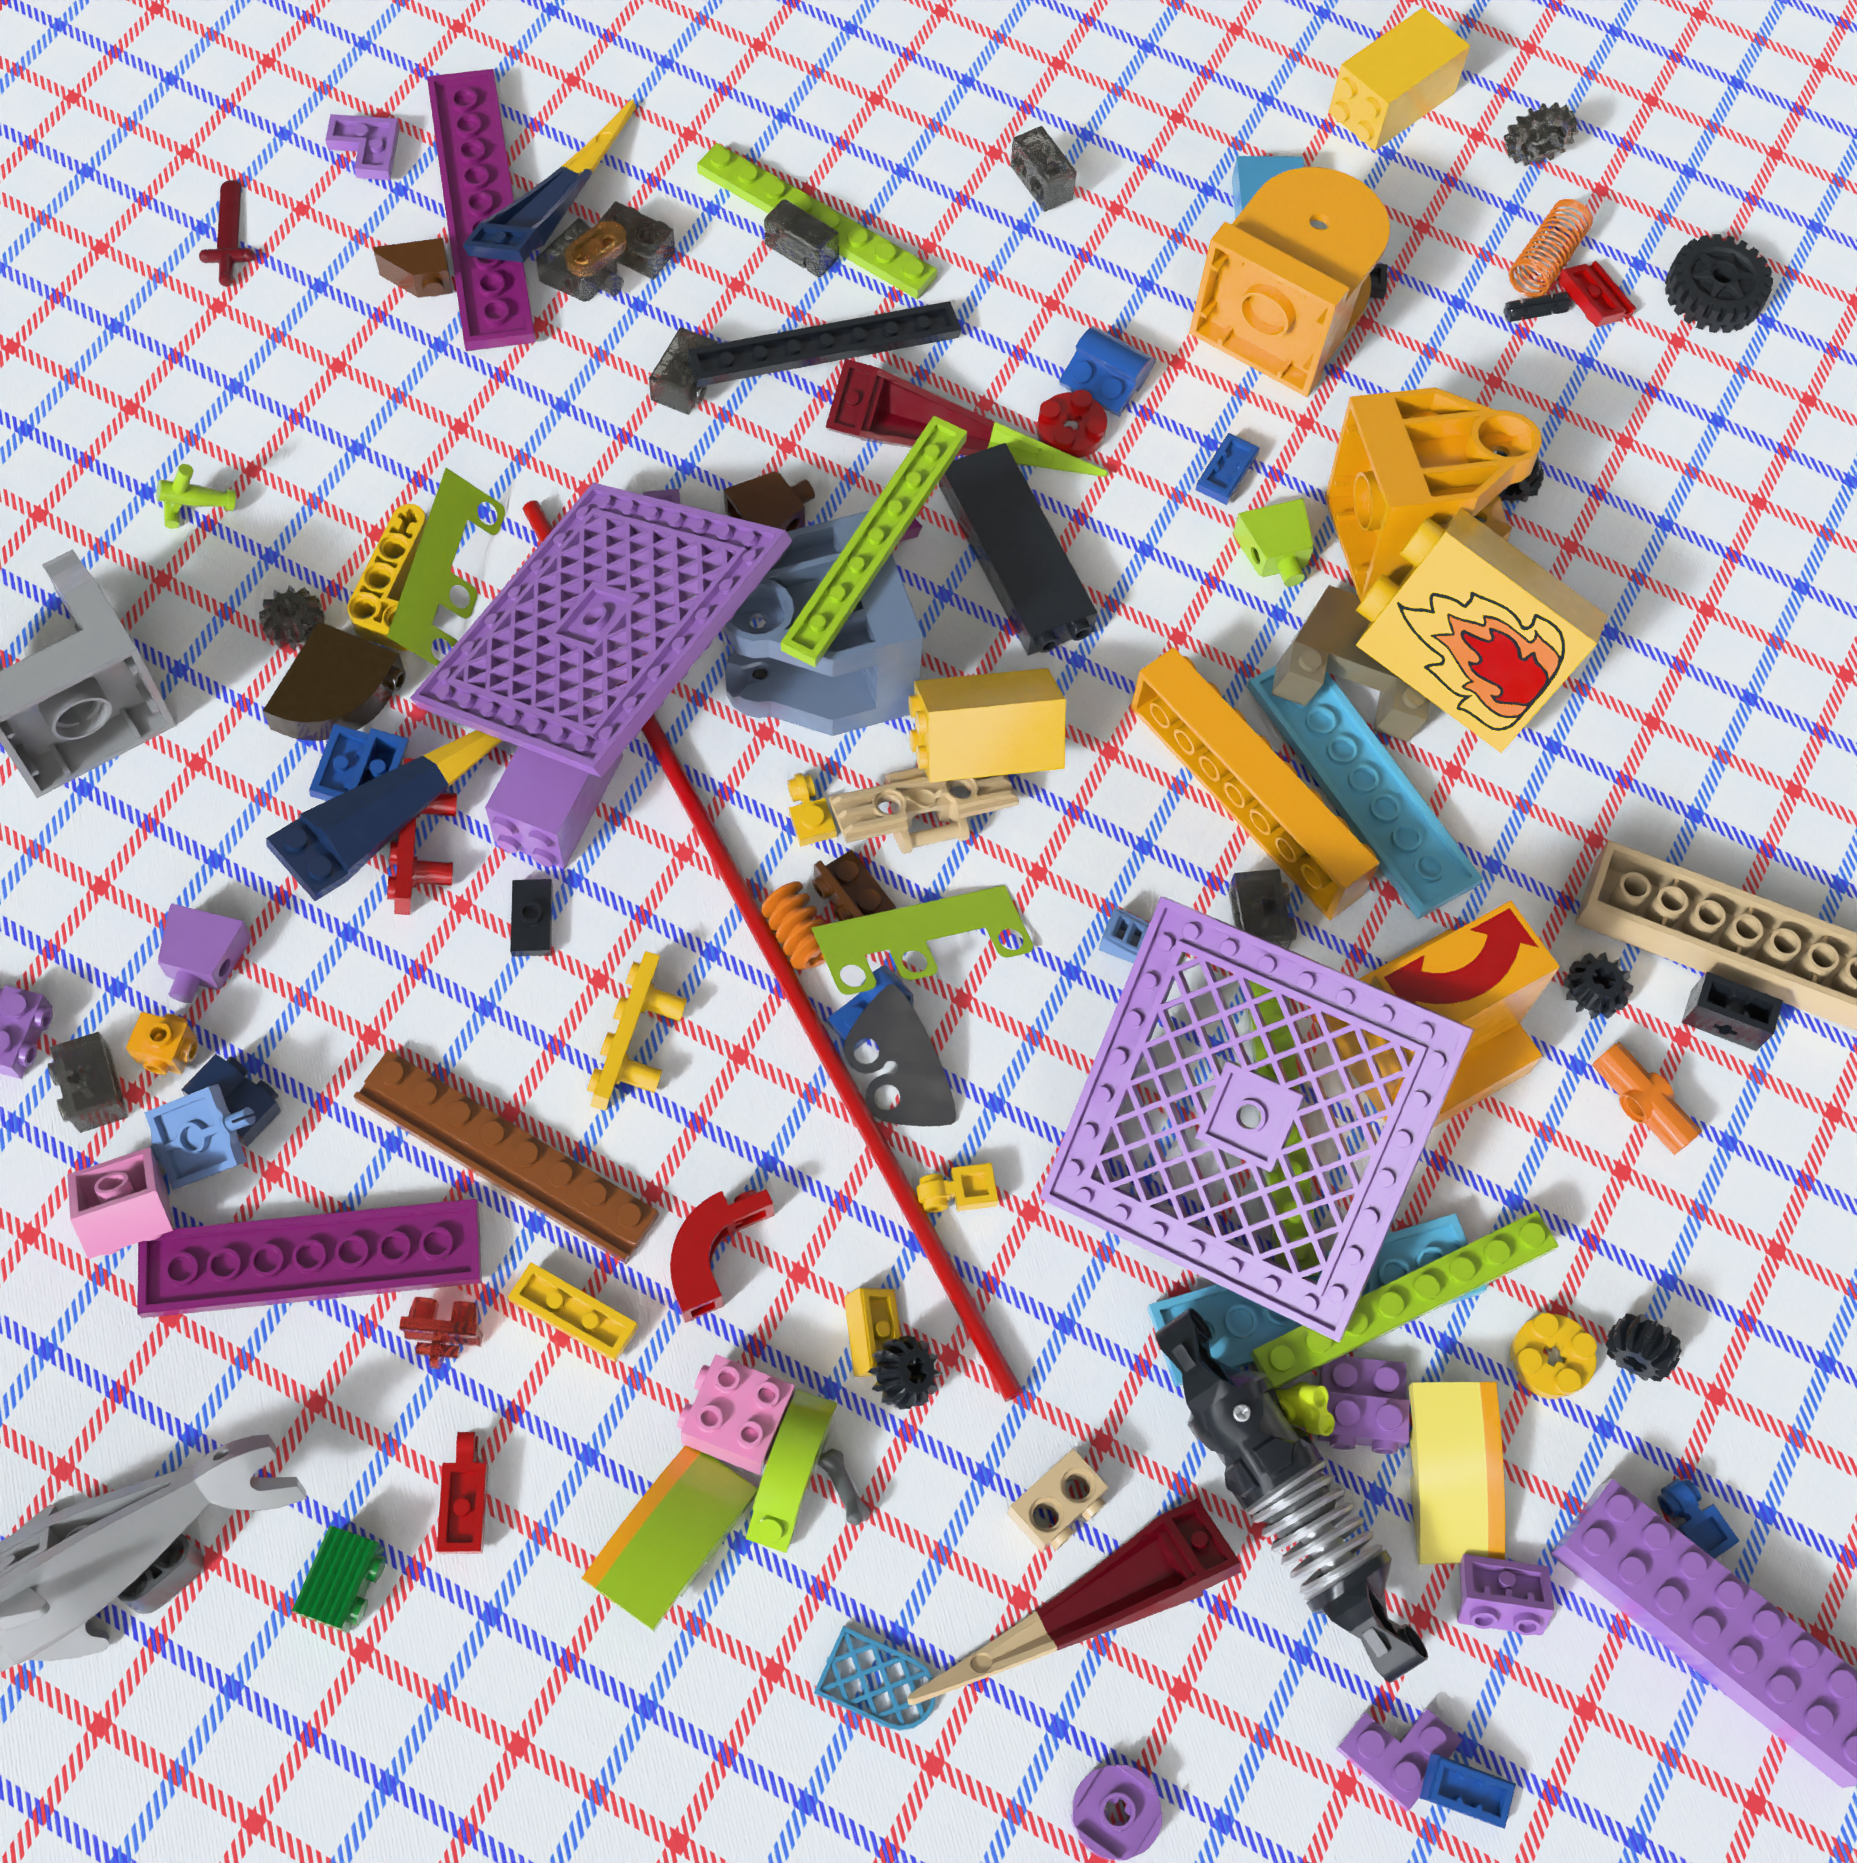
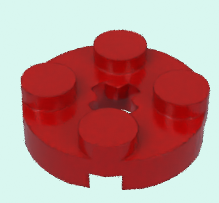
(1072, 407)

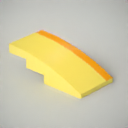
(1457, 1471)

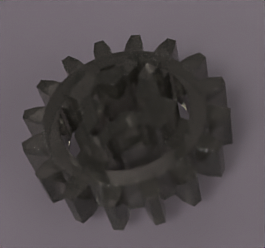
(1540, 135)

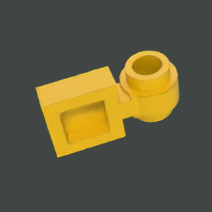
(970, 1187)

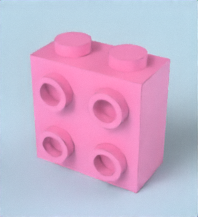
(735, 1413)

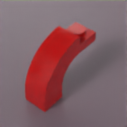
(697, 1242)

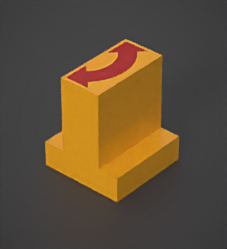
(1477, 976)

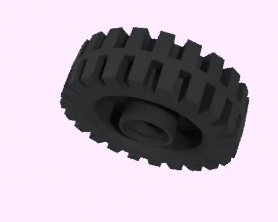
(1718, 283)

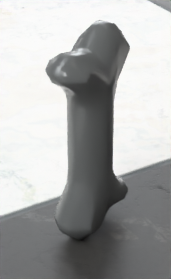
(833, 1464)

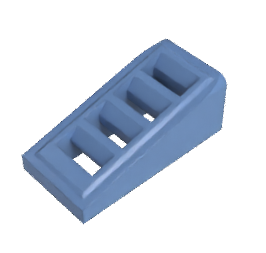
(1122, 948)

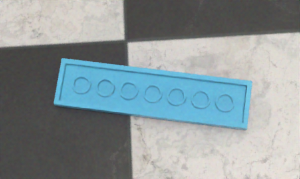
(1371, 794)
(1243, 1325)

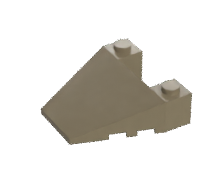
(1329, 645)

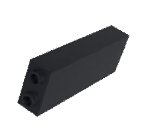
(1018, 550)

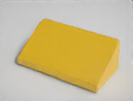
(870, 1322)

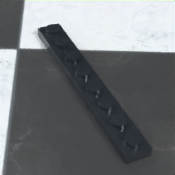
(822, 343)

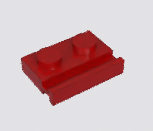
(1596, 294)

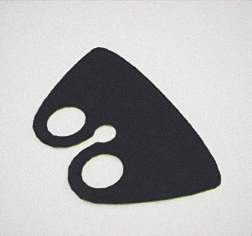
(919, 1077)

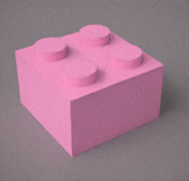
(119, 1203)

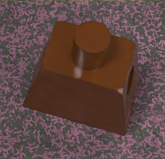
(769, 501)

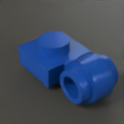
(1703, 1527)

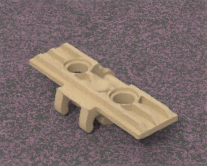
(914, 795)

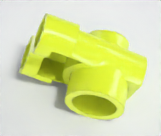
(1307, 1407)

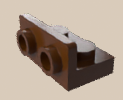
(850, 888)

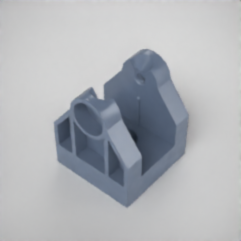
(866, 668)

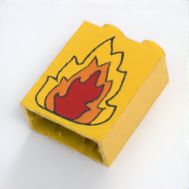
(1478, 627)

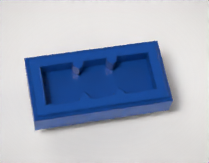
(1227, 468)
(1467, 1790)

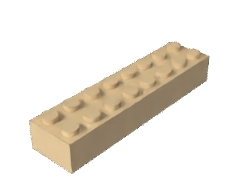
(1723, 932)

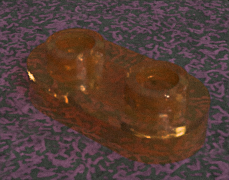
(591, 251)

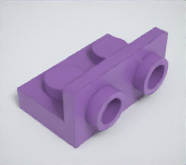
(1505, 1595)

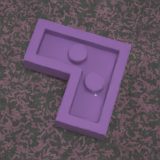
(370, 137)
(1394, 1764)

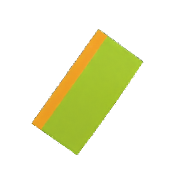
(670, 1536)

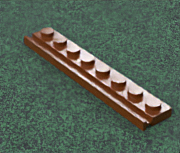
(507, 1156)

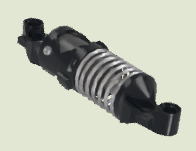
(1282, 1483)

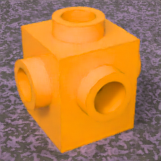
(162, 1043)

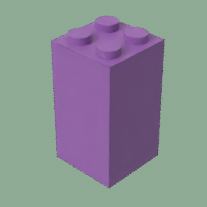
(544, 806)

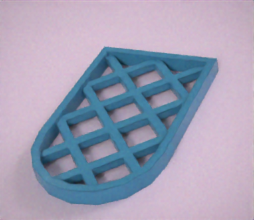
(847, 1704)

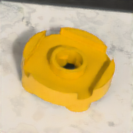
(1574, 1346)

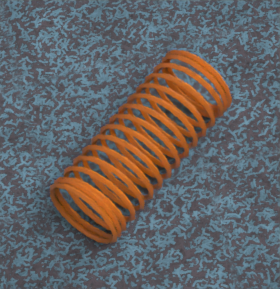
(1538, 266)

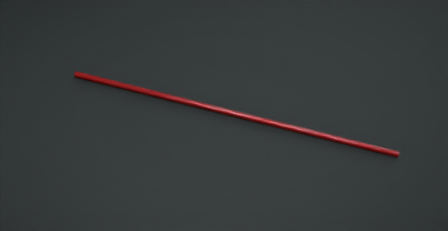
(821, 1041)

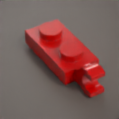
(463, 1500)

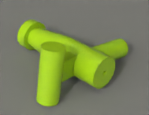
(180, 493)

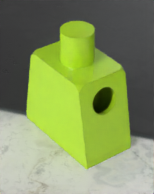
(1276, 540)

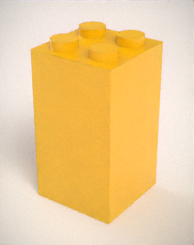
(1398, 78)
(988, 724)

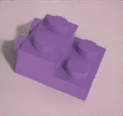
(21, 1024)
(1367, 1404)

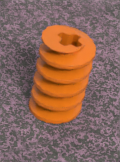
(794, 925)

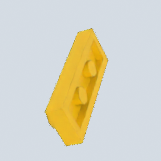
(573, 1312)

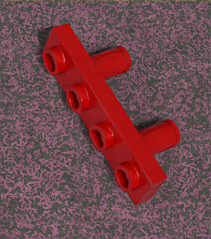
(410, 869)

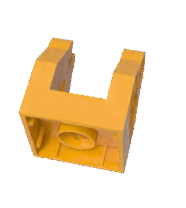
(1415, 460)

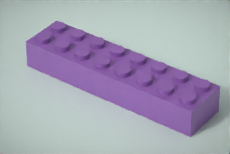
(1717, 1626)

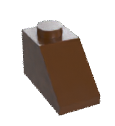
(416, 267)

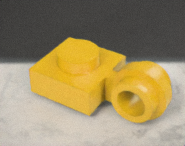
(811, 818)

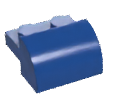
(1107, 369)
(355, 759)

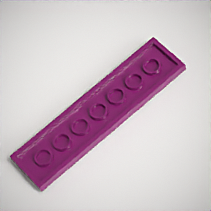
(310, 1258)

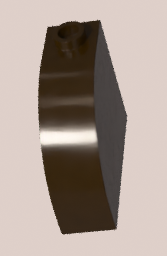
(332, 683)

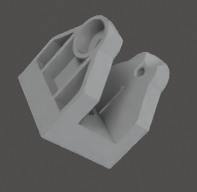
(81, 695)

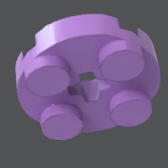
(1142, 1806)

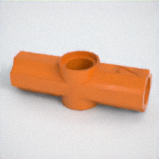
(1647, 1098)

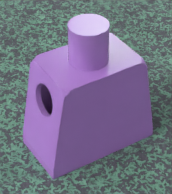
(200, 950)

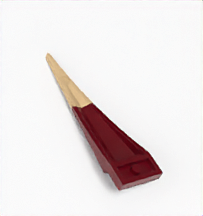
(1150, 1573)

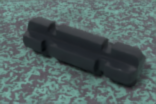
(1537, 307)

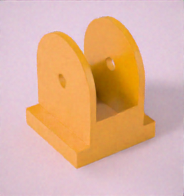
(1288, 290)

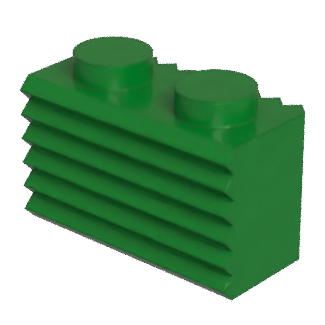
(340, 1579)

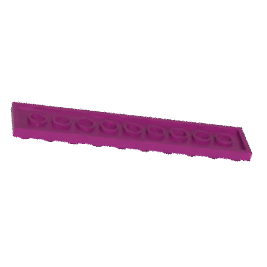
(474, 187)

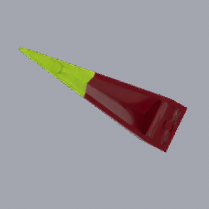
(895, 412)

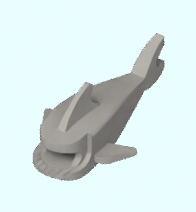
(81, 1558)

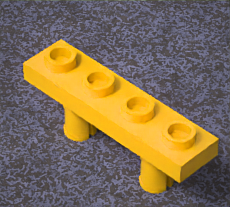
(615, 1046)

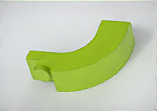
(790, 1470)

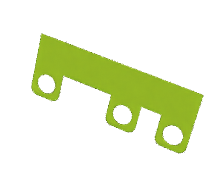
(430, 572)
(910, 928)

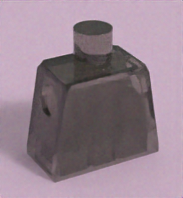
(554, 272)

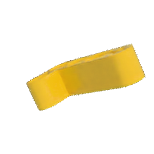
(398, 539)

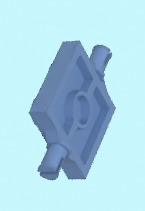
(197, 1136)

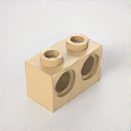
(1051, 1494)

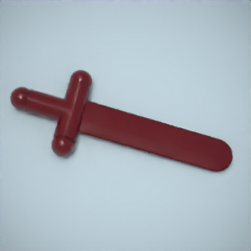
(228, 231)

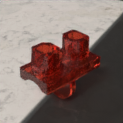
(423, 1326)

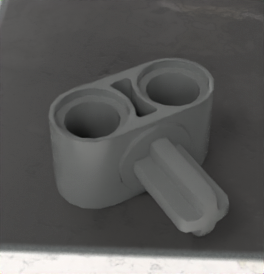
(165, 1579)

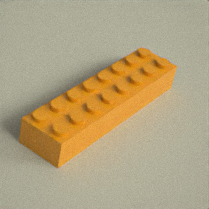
(1253, 783)

